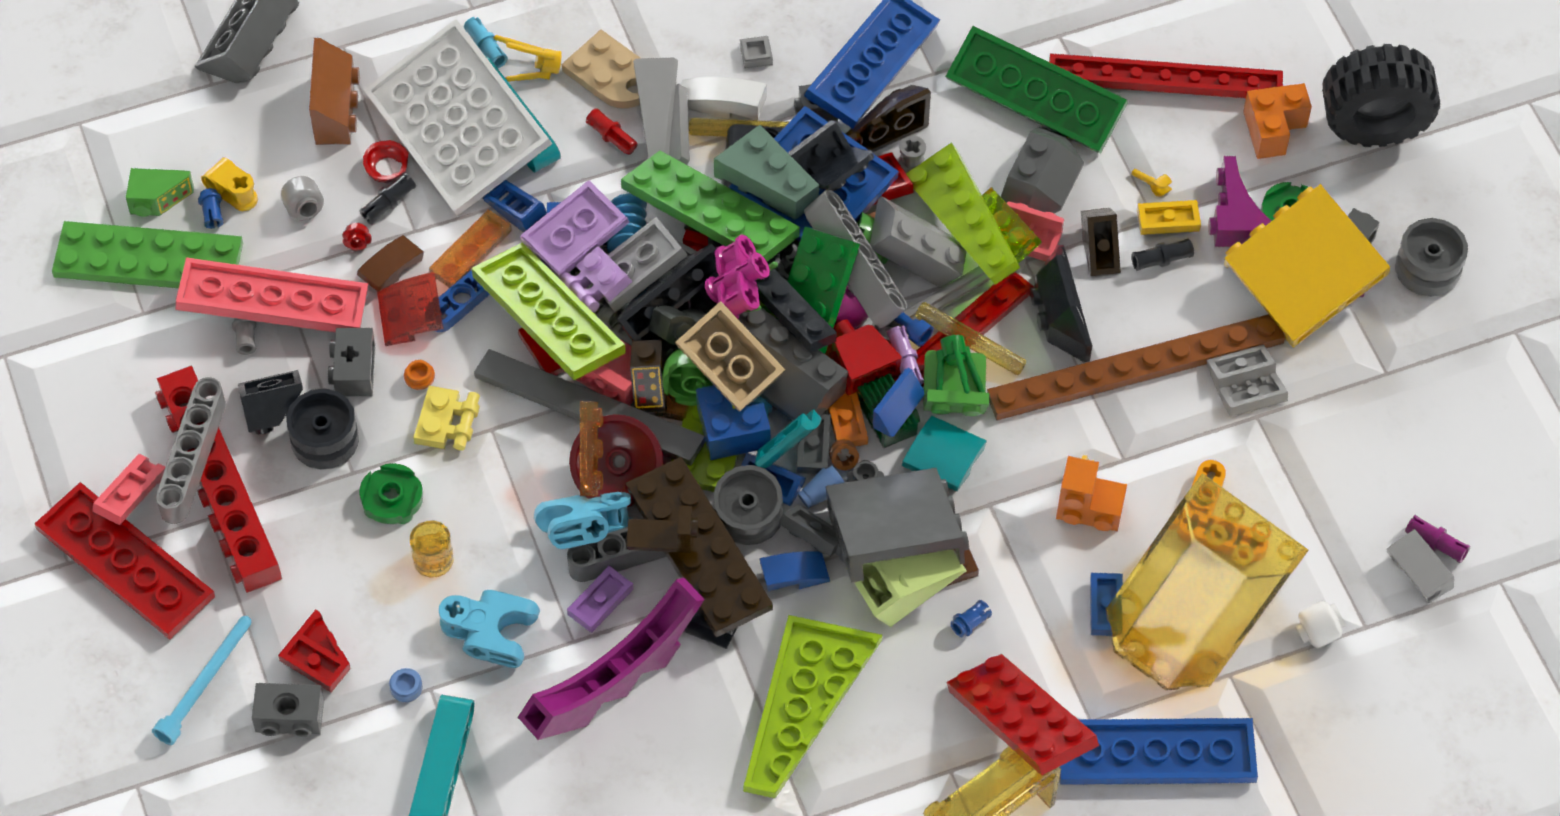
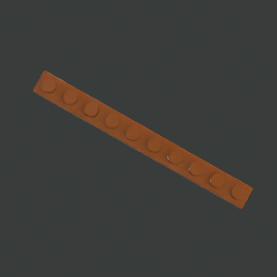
(1131, 367)

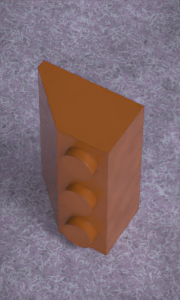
(333, 94)

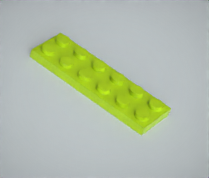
(548, 311)

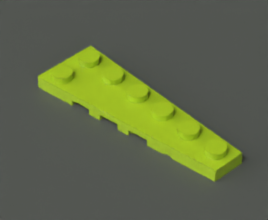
(956, 200)

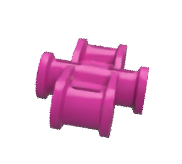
(737, 270)

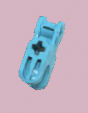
(581, 520)
(482, 622)

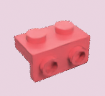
(1045, 225)

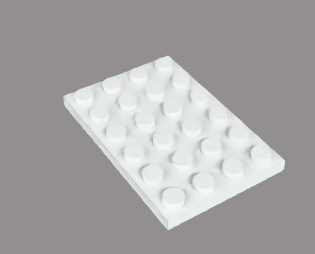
(457, 117)

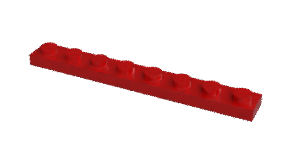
(1168, 76)

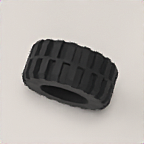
(1381, 95)

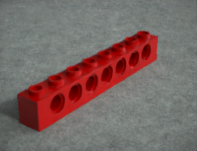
(253, 570)

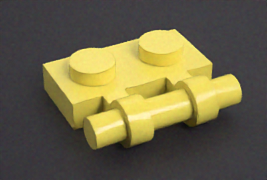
(437, 417)

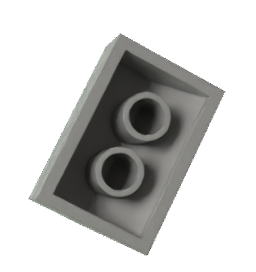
(916, 244)

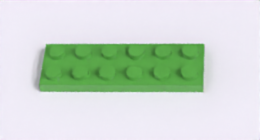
(708, 205)
(136, 253)

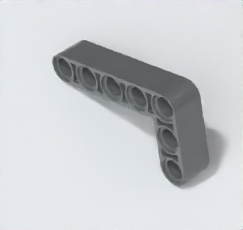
(598, 559)

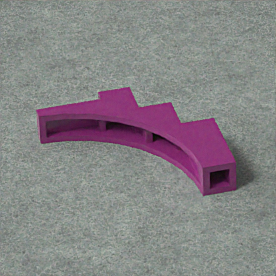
(1236, 211)
(613, 676)

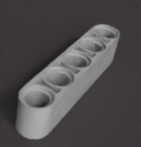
(868, 276)
(192, 462)

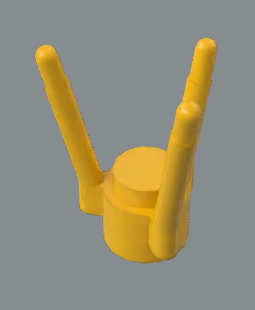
(546, 59)

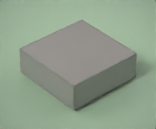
(756, 52)

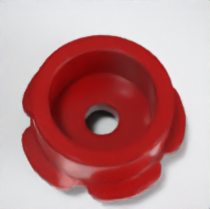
(356, 236)

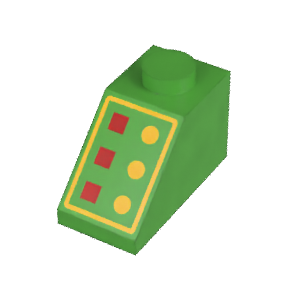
(156, 190)

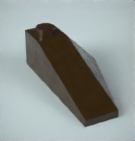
(893, 118)

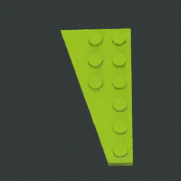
(808, 683)

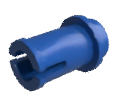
(210, 203)
(964, 623)

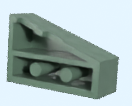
(767, 171)

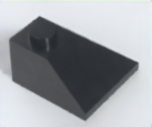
(268, 400)

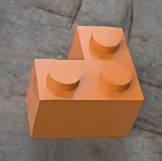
(1272, 114)
(1088, 498)

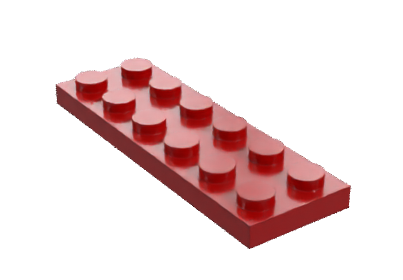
(125, 562)
(1022, 714)

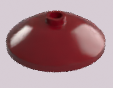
(624, 438)

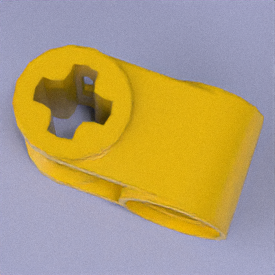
(232, 184)

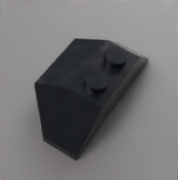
(679, 288)
(1060, 307)

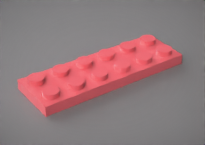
(270, 296)

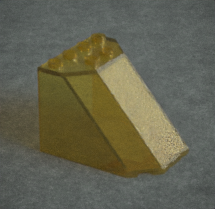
(1200, 588)

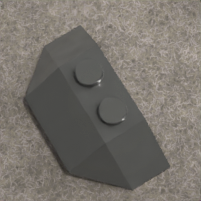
(1043, 172)

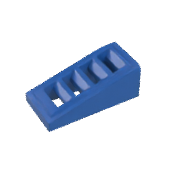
(525, 218)

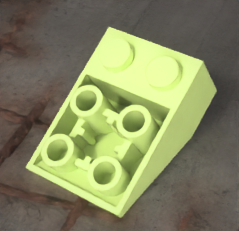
(903, 584)

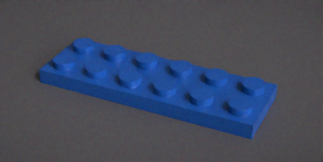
(871, 59)
(1166, 752)

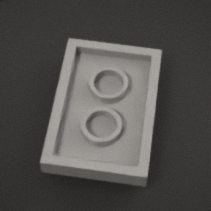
(645, 259)

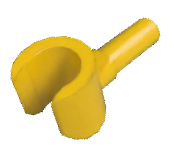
(1158, 186)

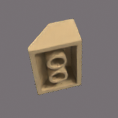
(730, 356)

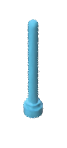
(169, 728)

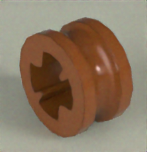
(845, 464)

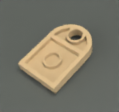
(605, 70)

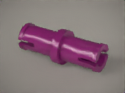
(1439, 539)

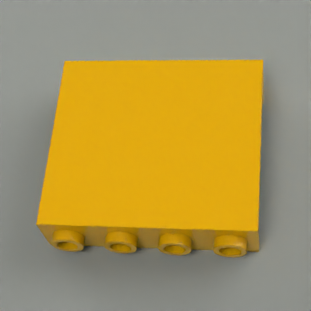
(1306, 264)

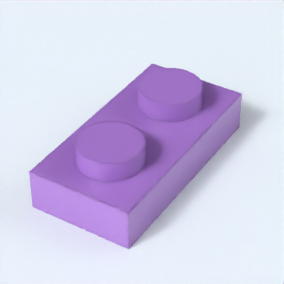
(600, 599)

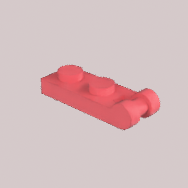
(128, 489)

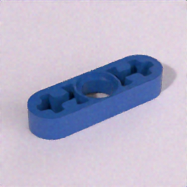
(460, 310)

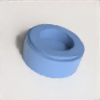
(405, 685)

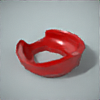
(381, 150)

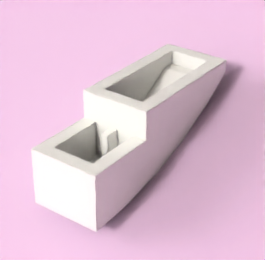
(725, 96)

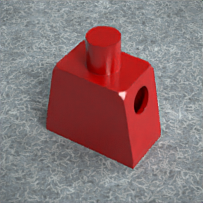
(863, 354)

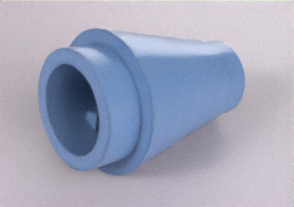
(815, 490)

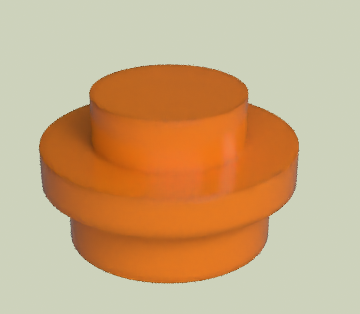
(419, 374)

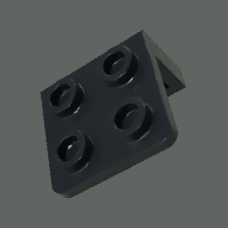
(830, 157)

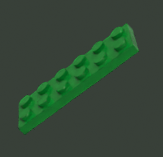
(1036, 89)

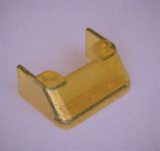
(999, 789)

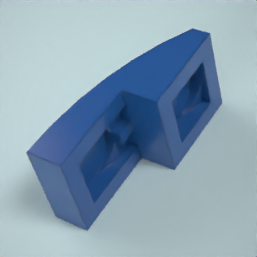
(794, 568)

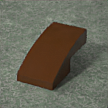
(388, 263)

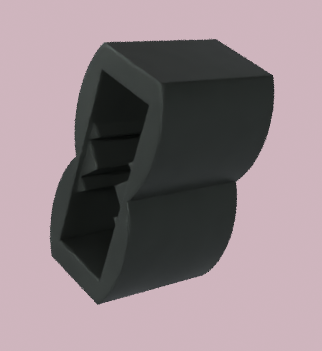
(671, 323)

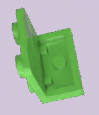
(952, 396)

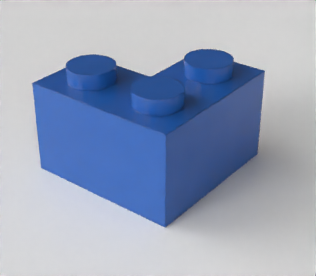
(726, 428)

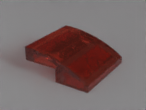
(410, 309)

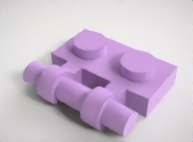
(603, 273)

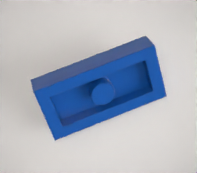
(1102, 591)

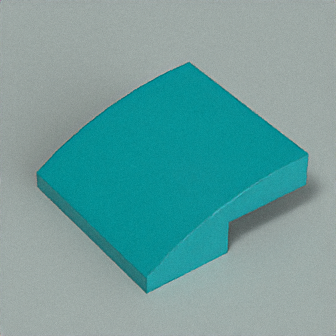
(787, 439)
(944, 448)

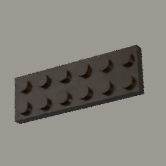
(715, 562)

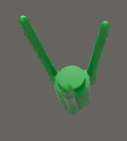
(956, 353)

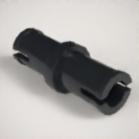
(387, 198)
(1162, 254)

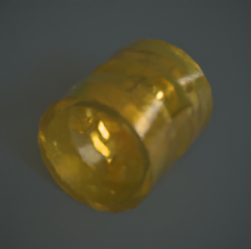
(431, 548)

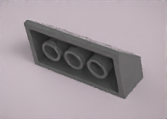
(245, 38)
(808, 378)

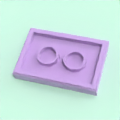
(574, 229)

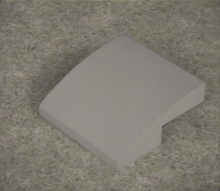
(1247, 380)

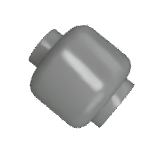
(302, 198)

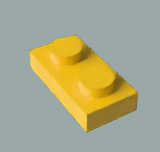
(1168, 217)

